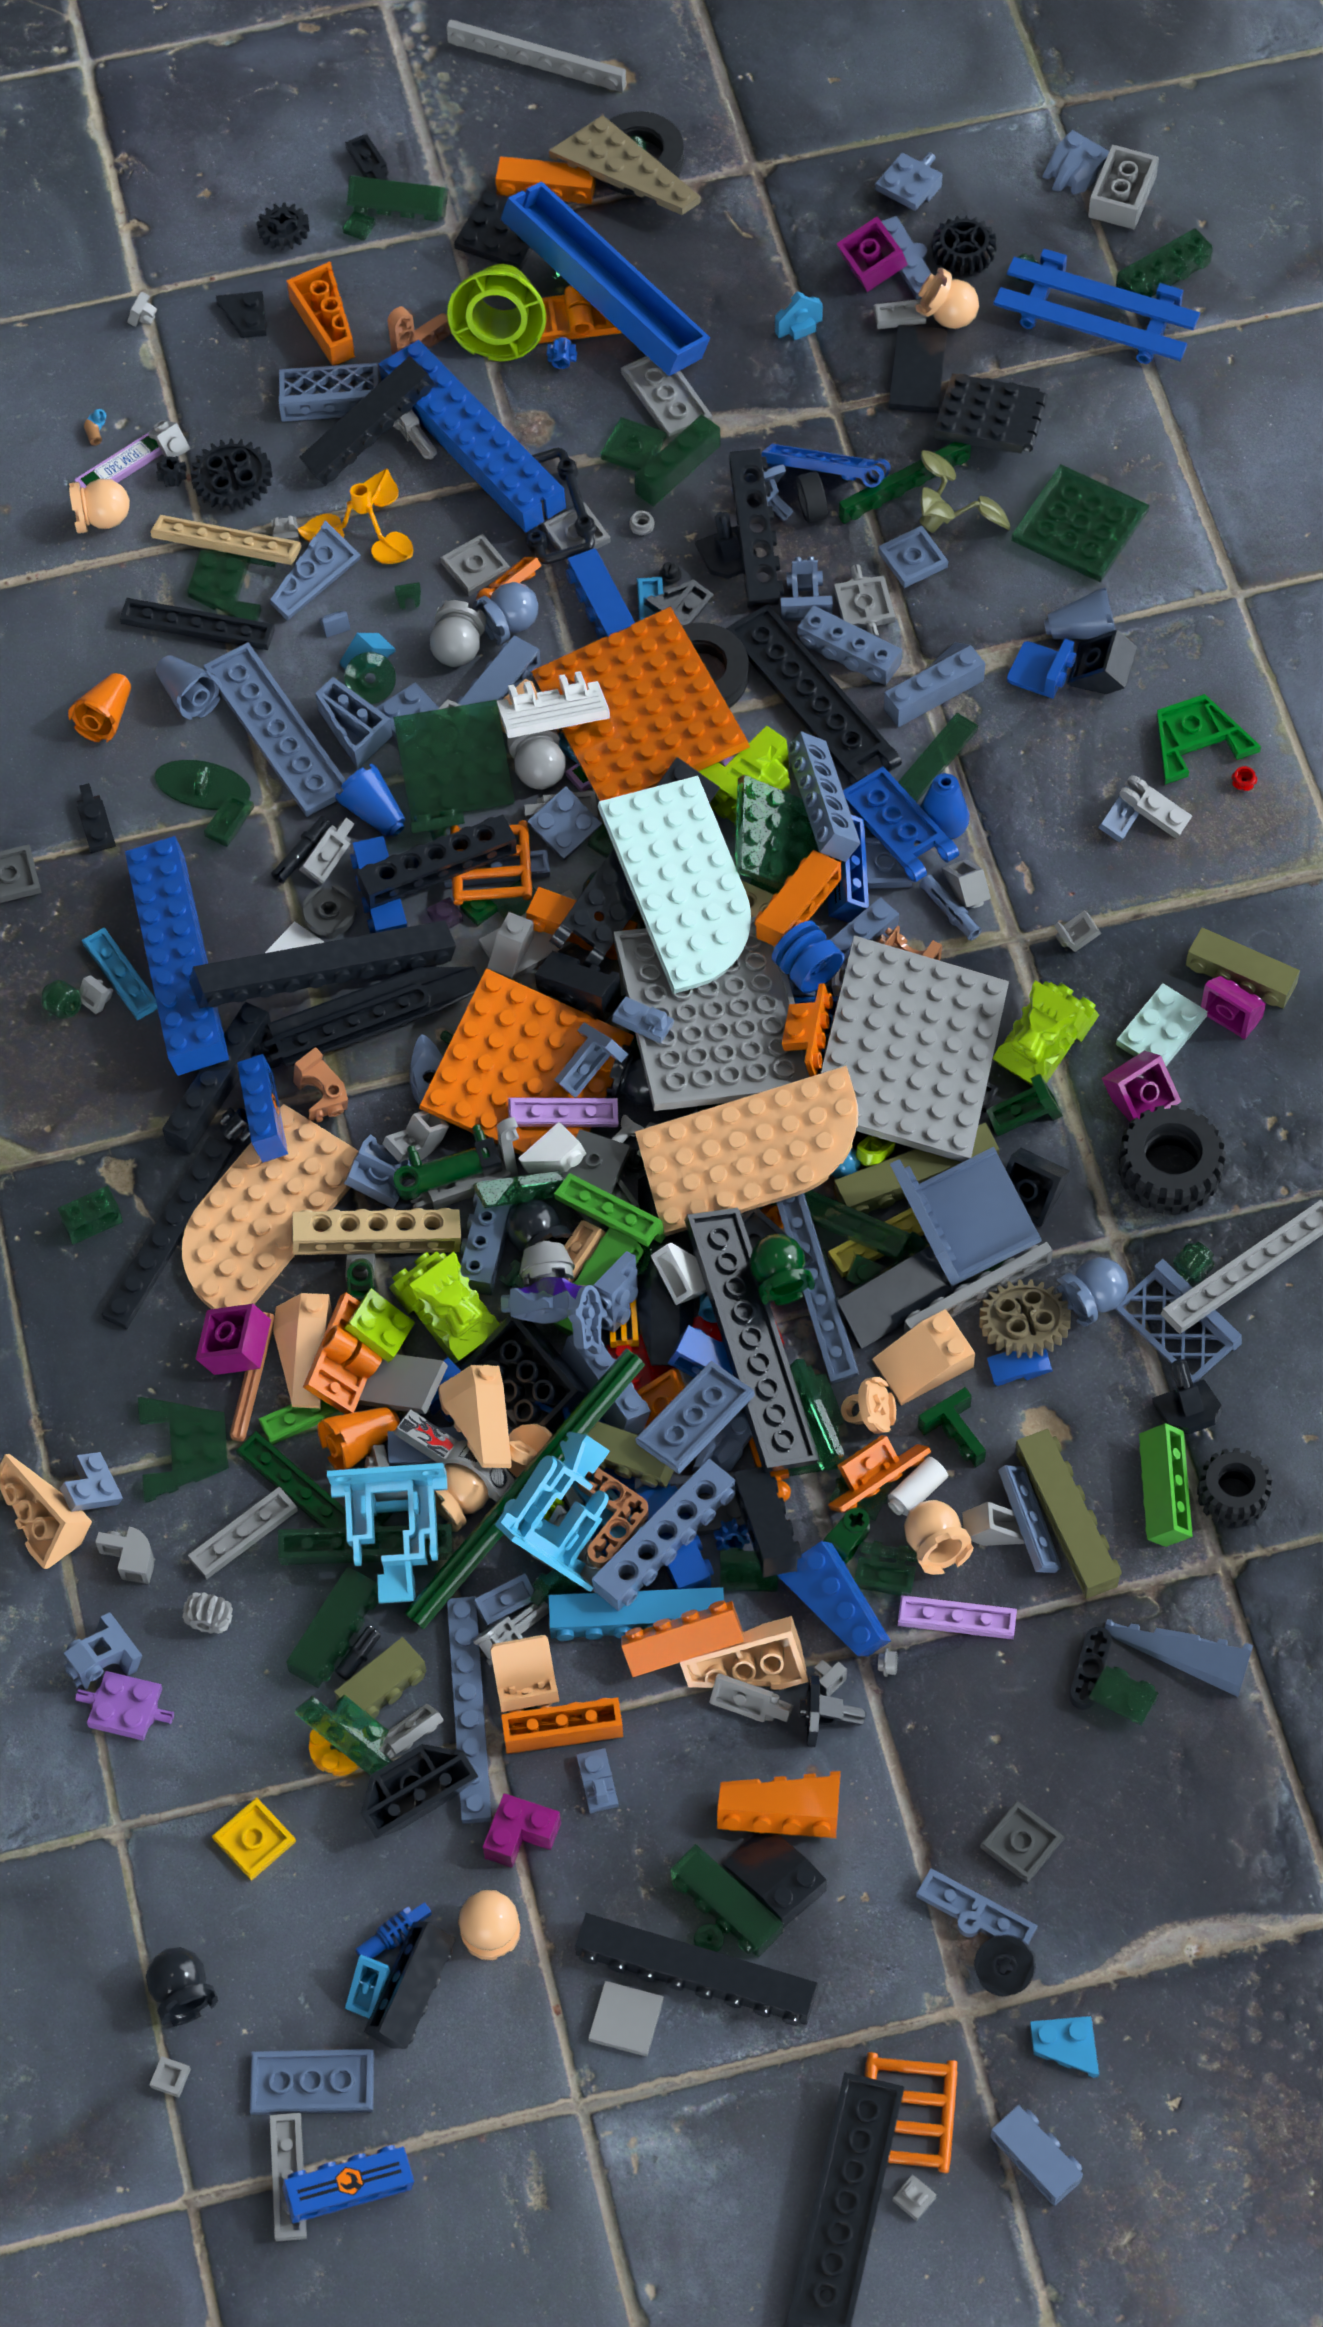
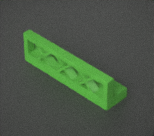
(610, 1210)

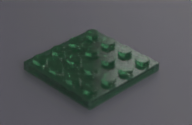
(1080, 523)
(454, 759)
(770, 832)

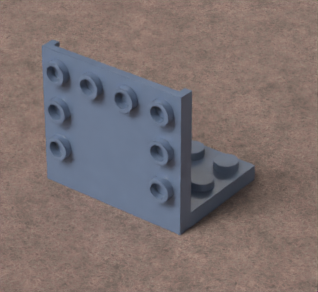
(969, 1214)

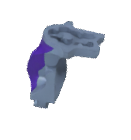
(556, 1299)

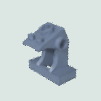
(804, 577)
(87, 1666)

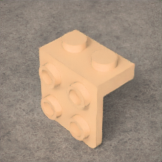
(524, 1673)

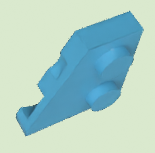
(1066, 2042)

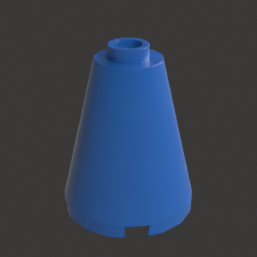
(372, 801)
(947, 805)

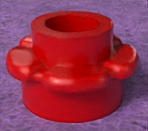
(1244, 773)

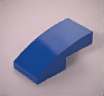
(1010, 1368)

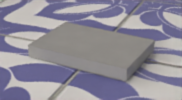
(404, 1384)

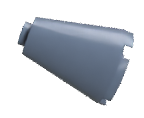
(1082, 618)
(189, 687)

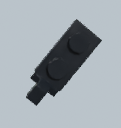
(367, 157)
(94, 821)

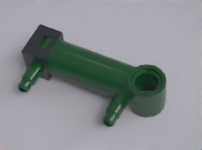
(448, 1169)

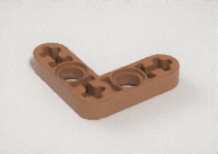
(403, 334)
(621, 1509)

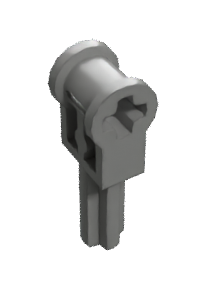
(410, 428)
(508, 1629)

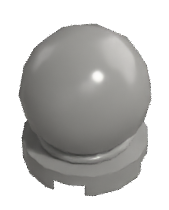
(456, 633)
(538, 758)

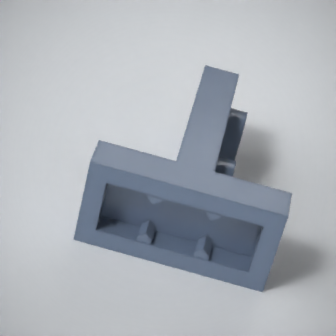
(588, 1060)

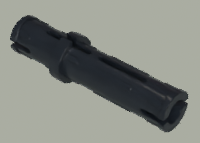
(301, 850)

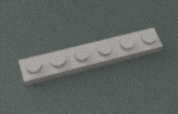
(970, 1295)

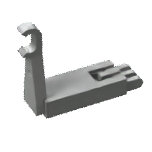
(464, 1188)

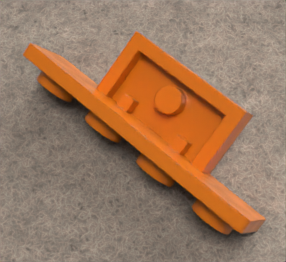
(806, 1028)
(872, 1468)

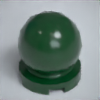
(779, 1267)

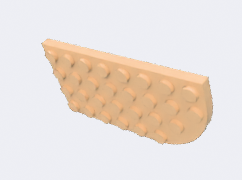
(750, 1148)
(244, 1224)

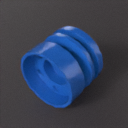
(807, 956)

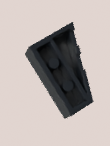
(579, 986)

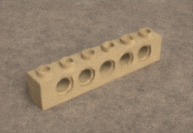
(366, 1241)

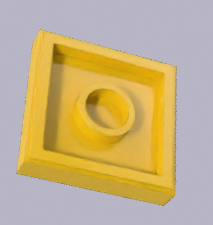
(254, 1839)

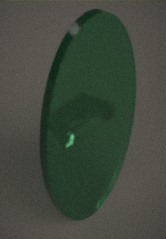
(200, 783)

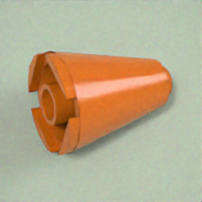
(101, 708)
(354, 1434)

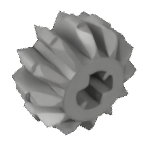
(207, 1613)

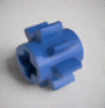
(561, 353)
(731, 1535)

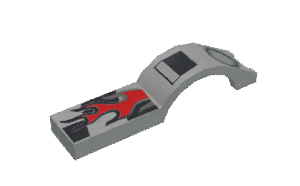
(446, 1449)

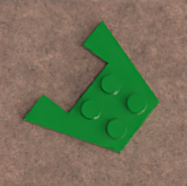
(1195, 726)

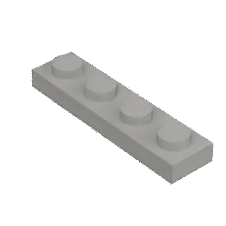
(242, 1533)
(286, 2159)

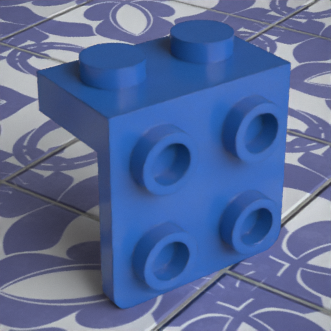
(1042, 668)

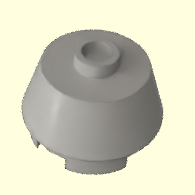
(544, 1261)

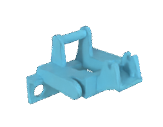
(551, 1479)
(359, 1488)

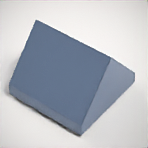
(335, 623)

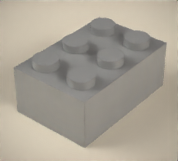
(1123, 187)

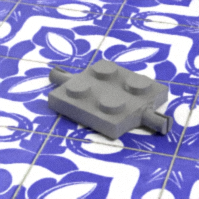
(864, 601)

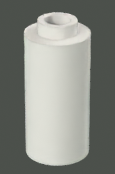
(917, 1486)

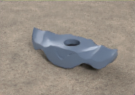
(424, 1059)

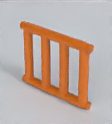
(523, 870)
(944, 2100)

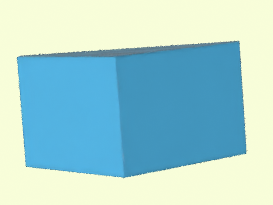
(366, 643)
(366, 1986)

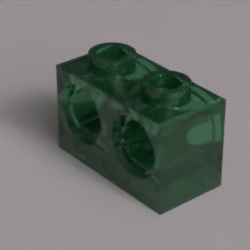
(90, 1215)

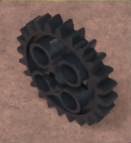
(213, 479)

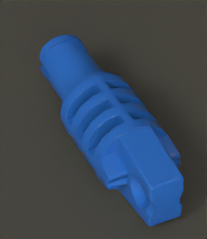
(393, 1931)

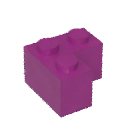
(519, 1822)

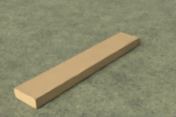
(226, 539)

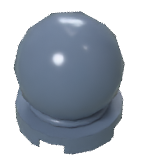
(509, 610)
(1095, 1288)

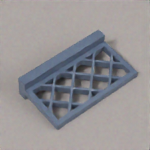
(329, 402)
(1213, 1322)

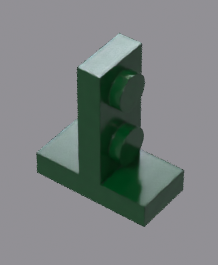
(1024, 1107)
(954, 1427)

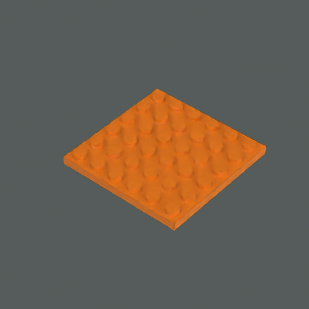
(512, 1048)

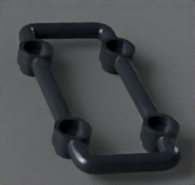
(584, 524)

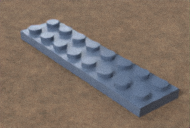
(277, 729)

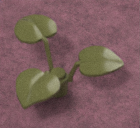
(937, 511)

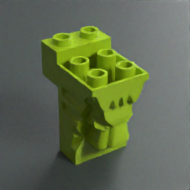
(764, 760)
(1045, 1031)
(445, 1303)

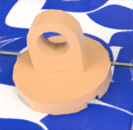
(876, 1406)
(525, 1444)

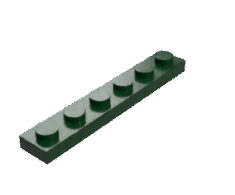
(898, 483)

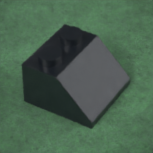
(1103, 663)
(1036, 1182)

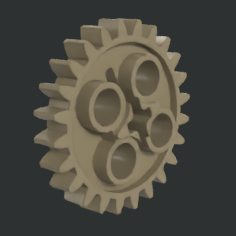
(1009, 1328)

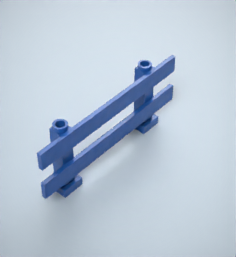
(1052, 274)

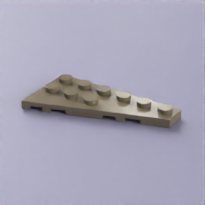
(623, 163)

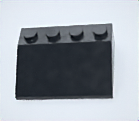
(528, 1371)

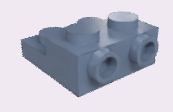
(617, 1291)

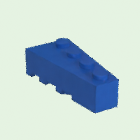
(836, 1599)

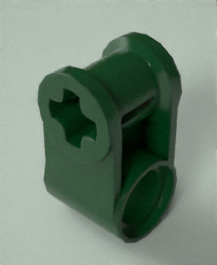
(359, 1287)
(845, 1537)

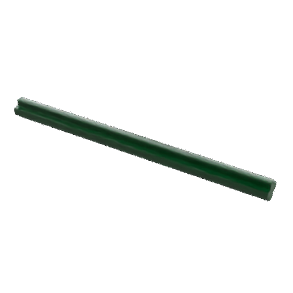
(486, 1533)

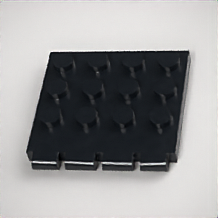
(990, 414)

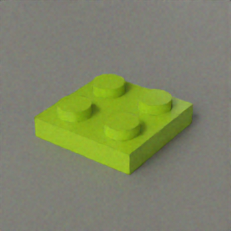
(379, 1325)

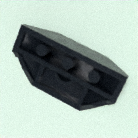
(414, 1787)

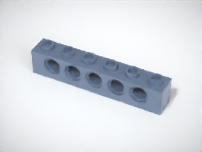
(823, 796)
(706, 1479)

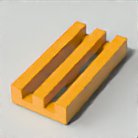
(634, 1342)

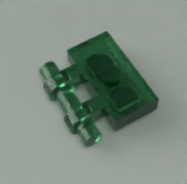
(886, 1576)

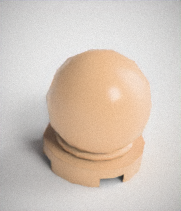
(948, 300)
(99, 504)
(464, 1495)
(937, 1536)
(489, 1924)

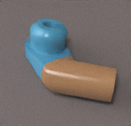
(93, 425)

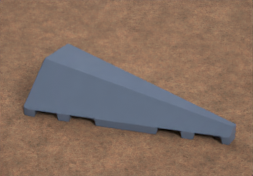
(1204, 1659)

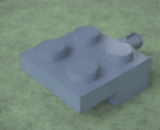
(910, 180)

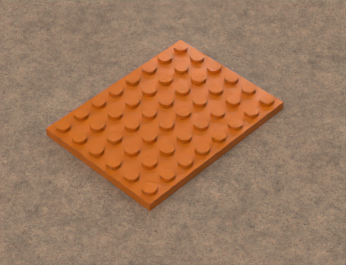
(657, 703)

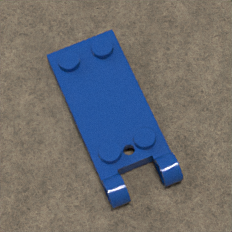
(846, 466)
(898, 822)

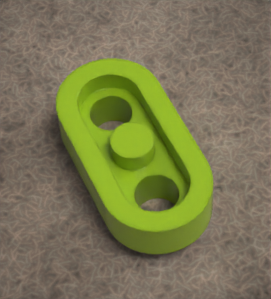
(874, 1150)

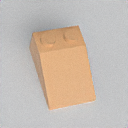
(925, 1357)

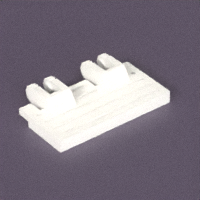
(552, 709)

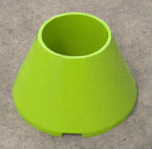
(495, 332)

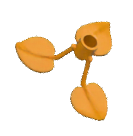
(377, 490)

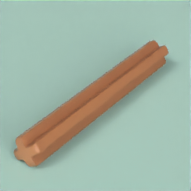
(248, 1395)

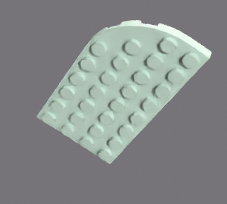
(681, 879)

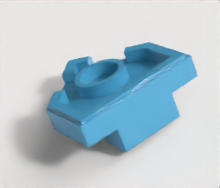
(799, 317)

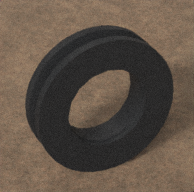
(655, 130)
(726, 647)

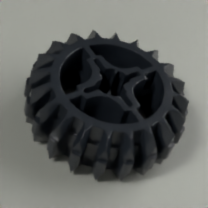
(964, 253)

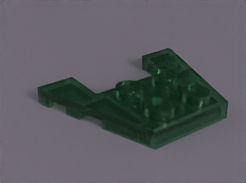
(219, 582)
(196, 1444)

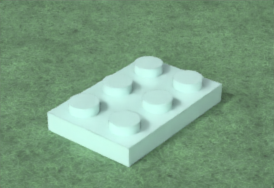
(1162, 1025)

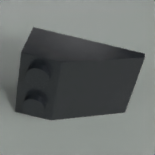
(776, 1875)

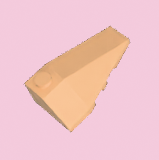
(298, 1334)
(479, 1411)
(41, 1513)
(766, 1658)

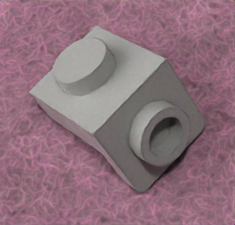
(169, 438)
(1077, 931)

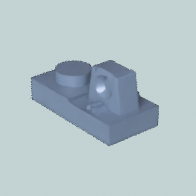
(643, 1019)
(597, 1780)

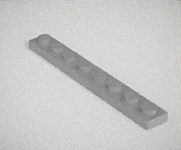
(536, 56)
(1245, 1269)

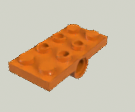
(573, 318)
(341, 1361)

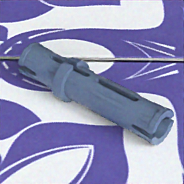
(957, 915)

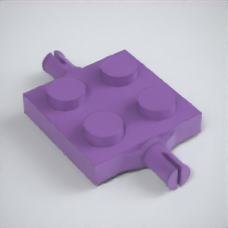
(124, 1705)

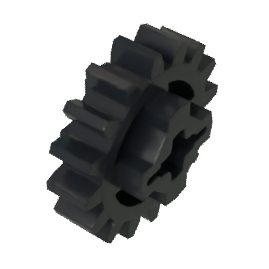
(283, 226)

